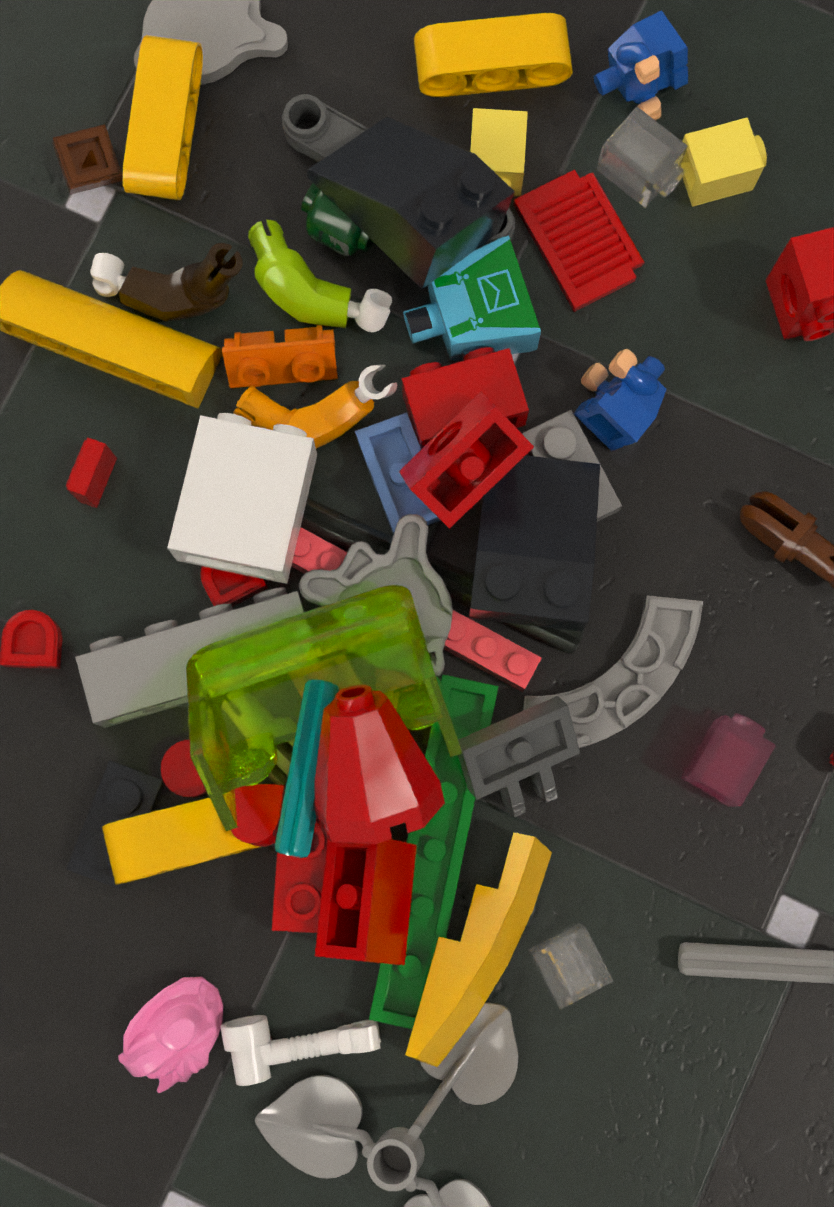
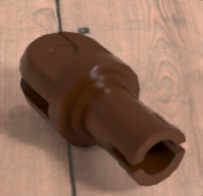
(789, 533)

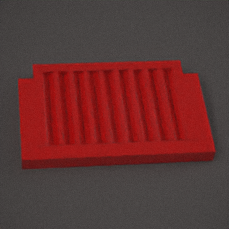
(580, 237)

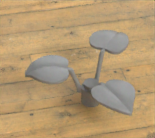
(320, 1115)

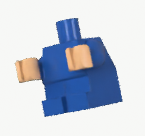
(644, 62)
(626, 403)

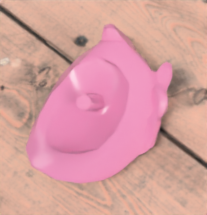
(174, 1032)

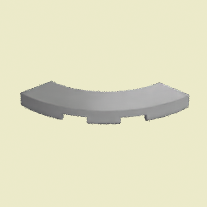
(639, 676)

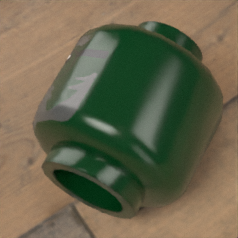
(331, 225)

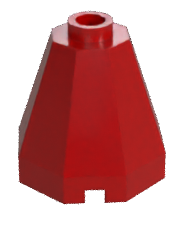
(370, 771)

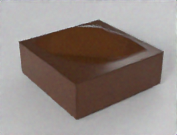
(87, 159)

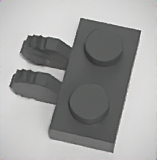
(518, 749)

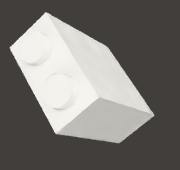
(243, 497)

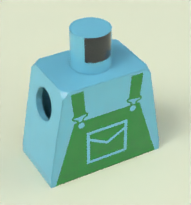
(479, 305)

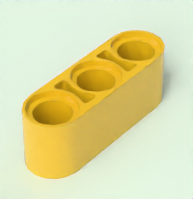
(492, 55)
(162, 117)
(168, 841)

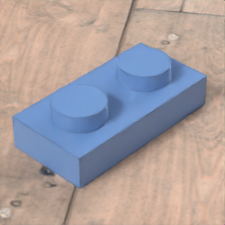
(386, 451)

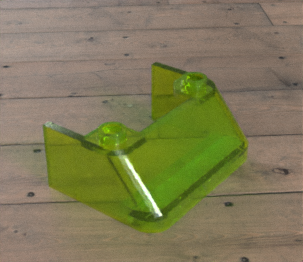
(252, 685)

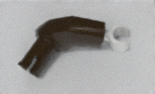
(169, 297)

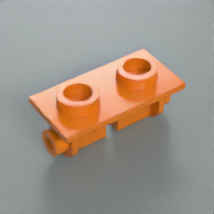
(259, 361)

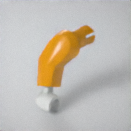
(321, 420)

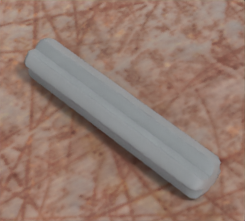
(756, 962)

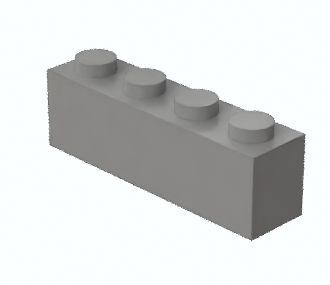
(150, 671)

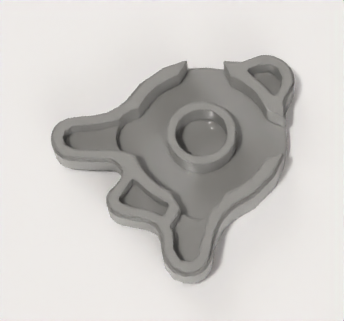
(225, 28)
(402, 565)

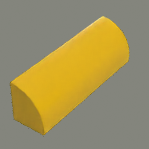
(107, 338)

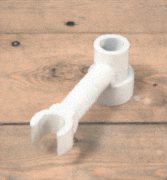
(255, 1050)

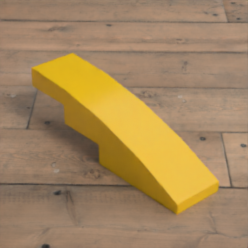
(468, 970)

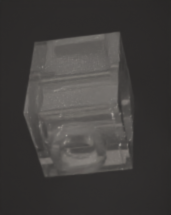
(570, 965)

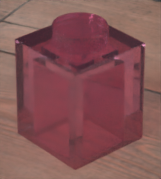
(729, 759)

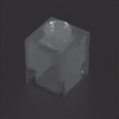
(642, 158)

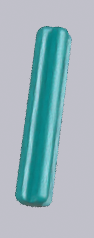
(297, 812)

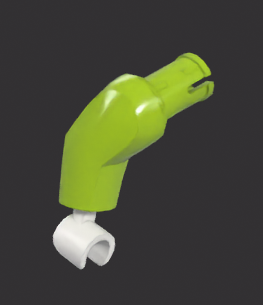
(302, 295)

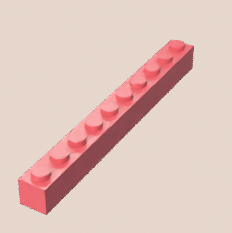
(466, 637)

